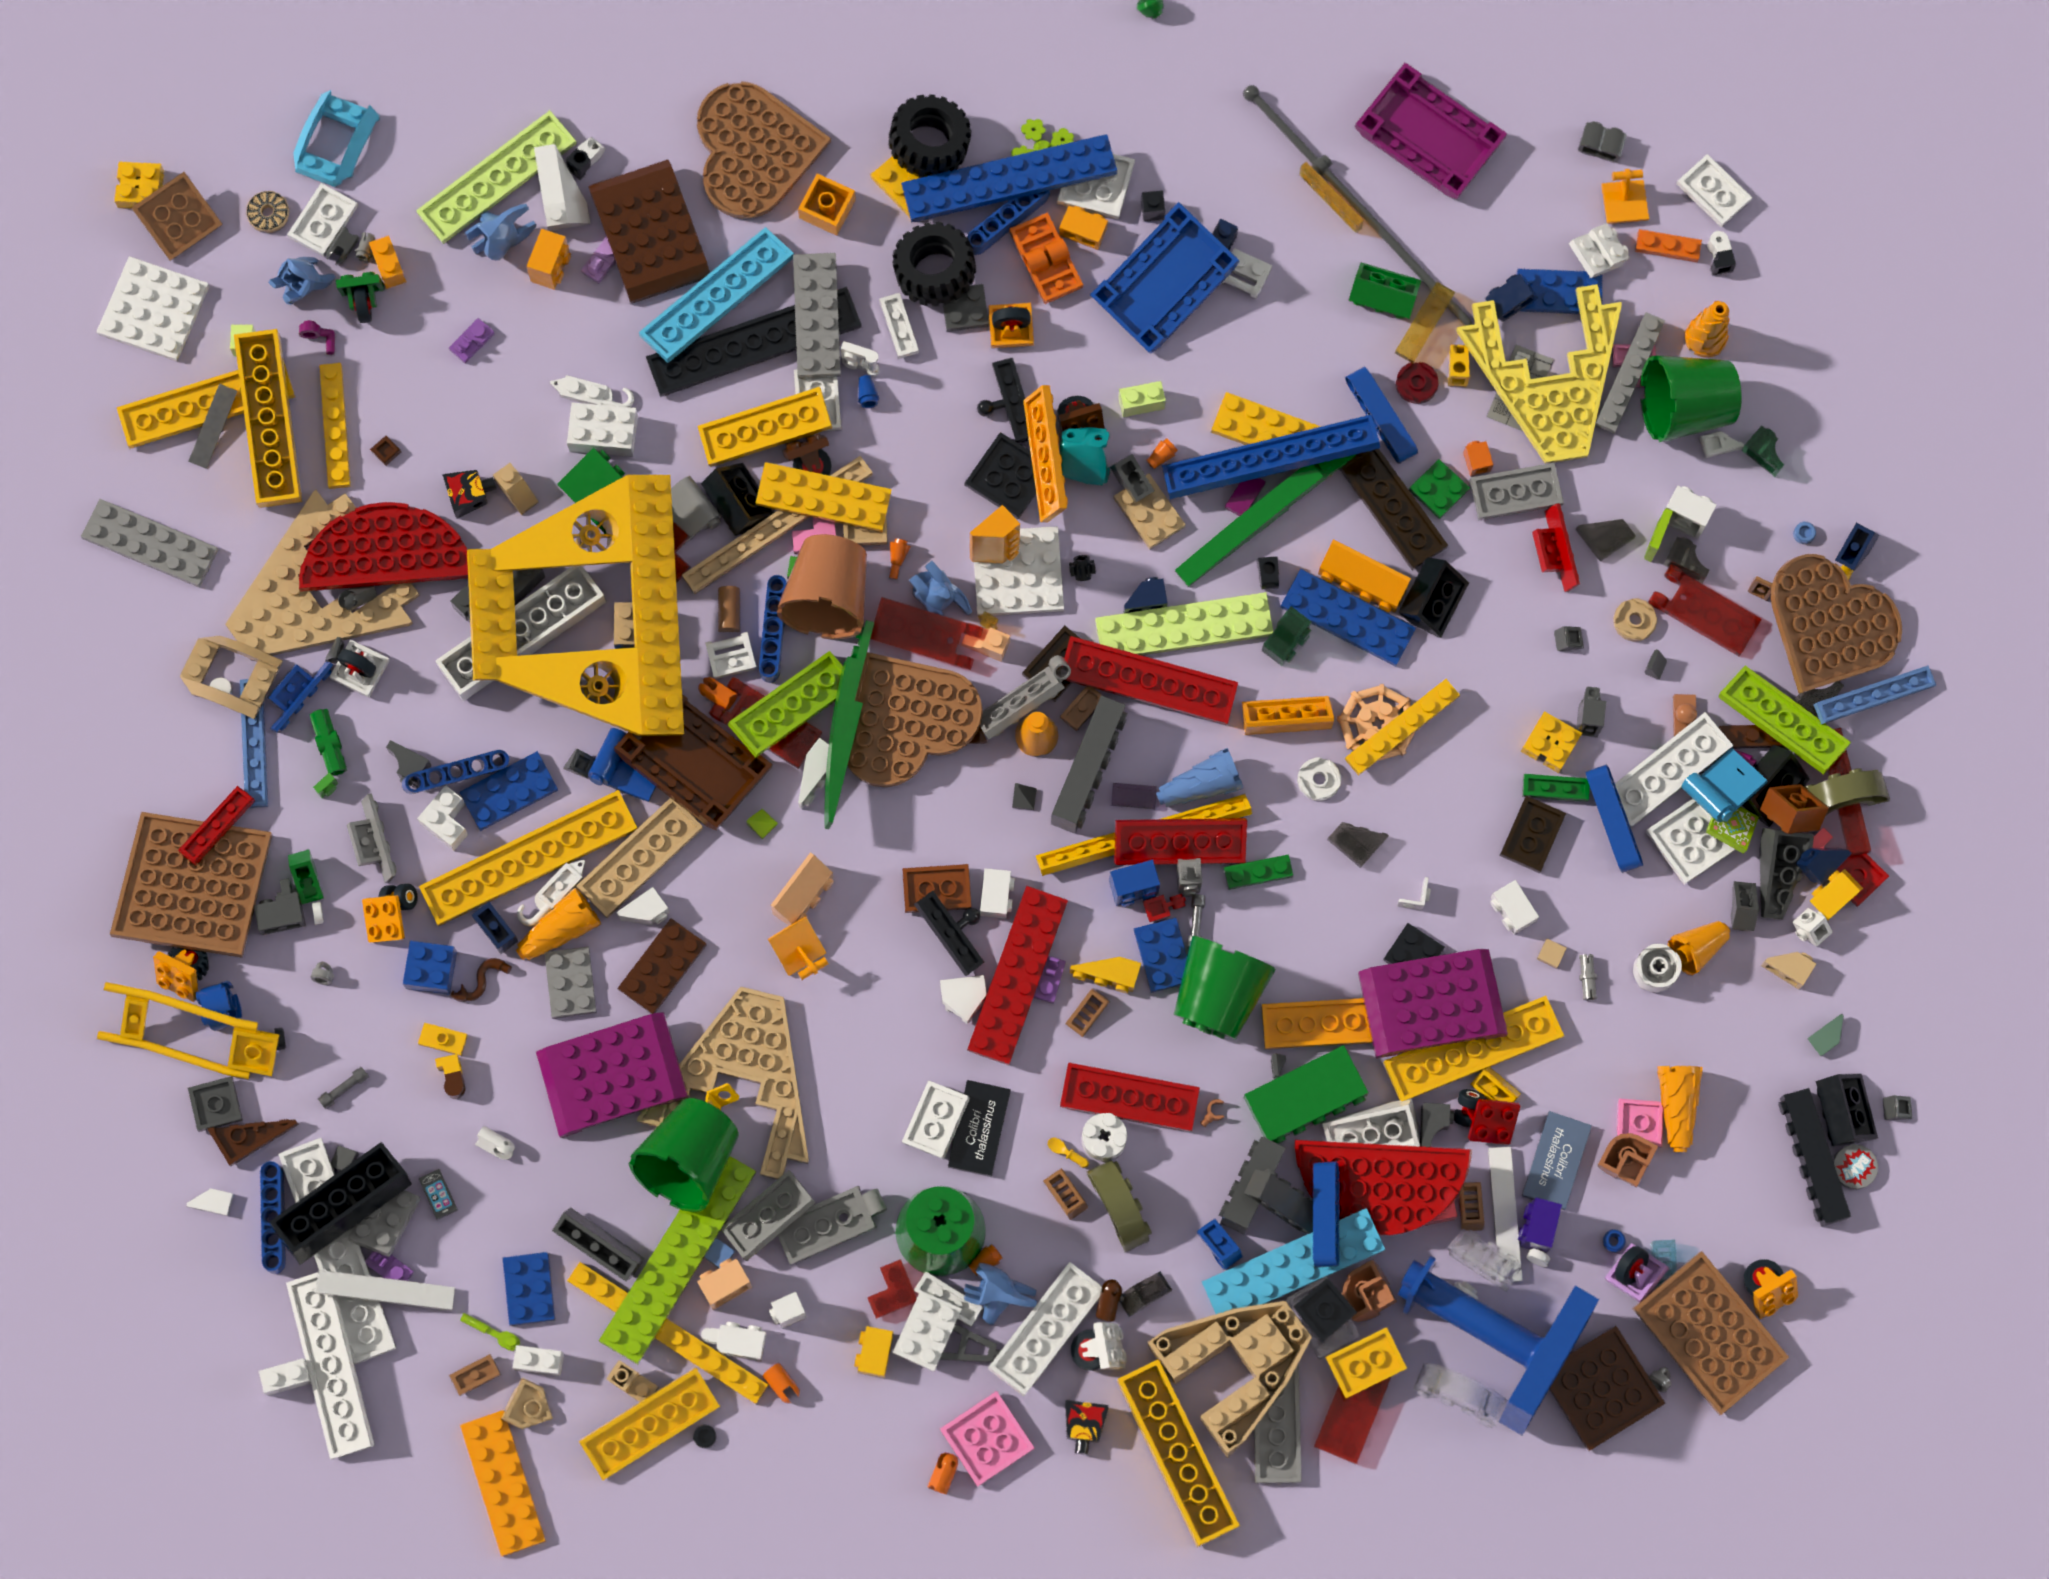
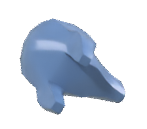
(500, 232)
(300, 278)
(936, 591)
(997, 1292)

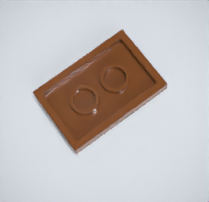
(948, 882)

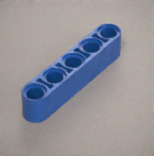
(1002, 224)
(1384, 417)
(769, 638)
(446, 777)
(1614, 818)
(268, 1207)
(1326, 1214)

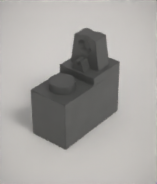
(1591, 713)
(281, 914)

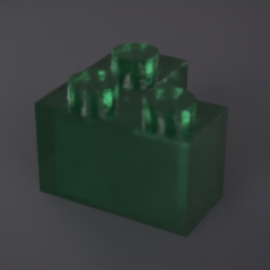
(1290, 632)

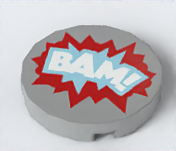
(1856, 1166)

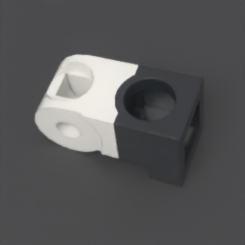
(584, 157)
(1722, 253)

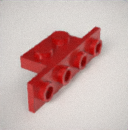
(1555, 549)

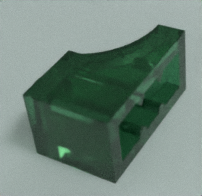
(1762, 450)

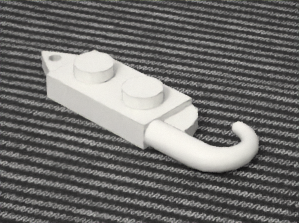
(588, 392)
(554, 891)

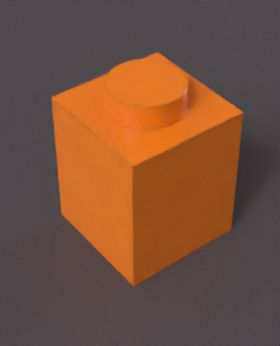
(1478, 458)

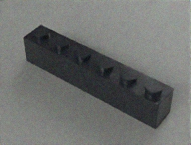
(1814, 1157)

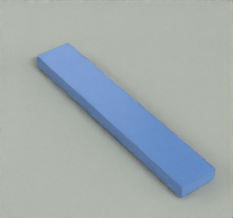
(1874, 695)
(254, 755)

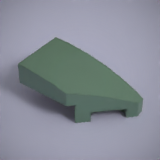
(1827, 1036)

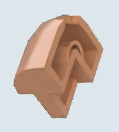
(1627, 1157)
(1368, 1291)

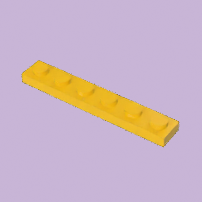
(335, 425)
(1402, 727)

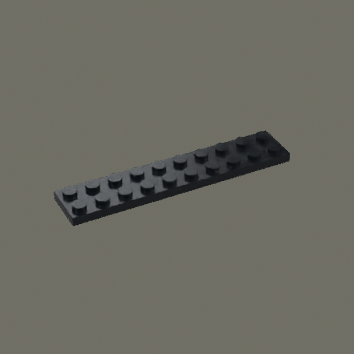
(739, 347)

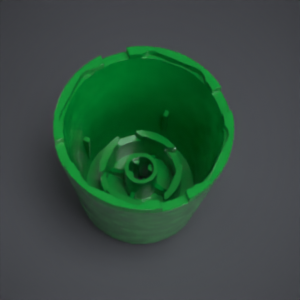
(1688, 396)
(1219, 988)
(686, 1154)
(942, 1248)

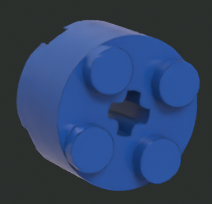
(219, 999)

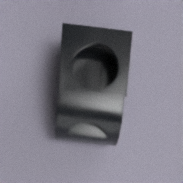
(1268, 572)

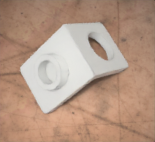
(1425, 895)

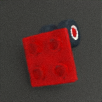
(1488, 1119)

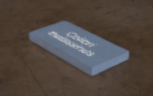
(1557, 1159)

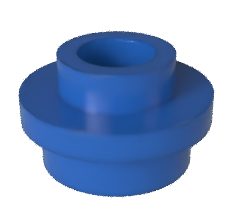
(1620, 1238)

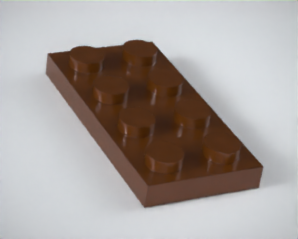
(662, 966)

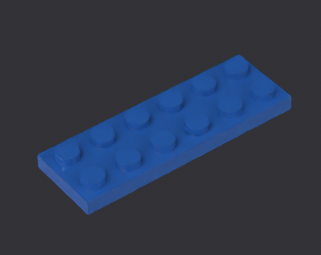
(1349, 617)

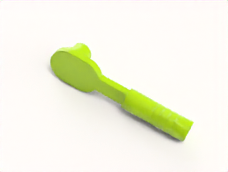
(505, 1338)

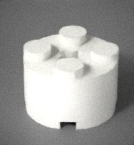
(1648, 977)
(1108, 1125)

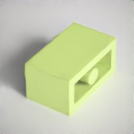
(1141, 399)

